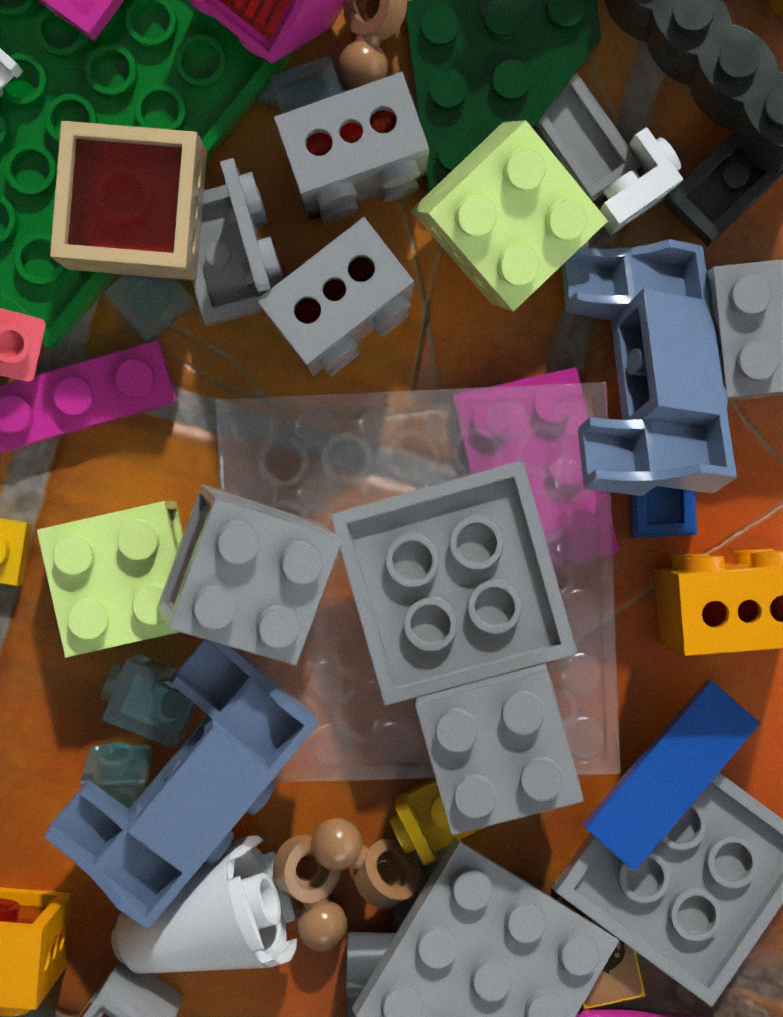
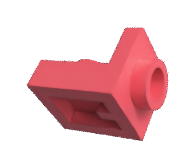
(19, 344)

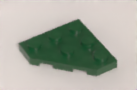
(491, 66)

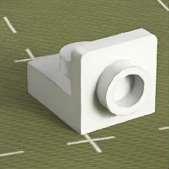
(634, 194)

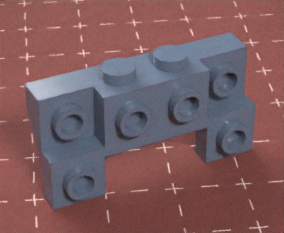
(666, 369)
(198, 797)

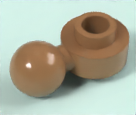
(371, 22)
(339, 846)
(321, 921)

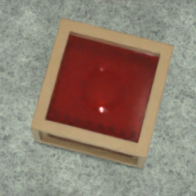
(128, 200)

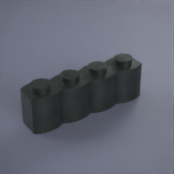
(723, 63)

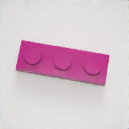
(85, 396)

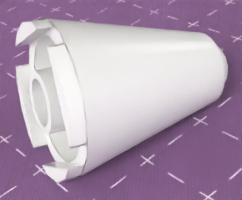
(219, 921)

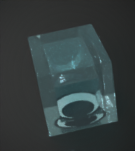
(146, 701)

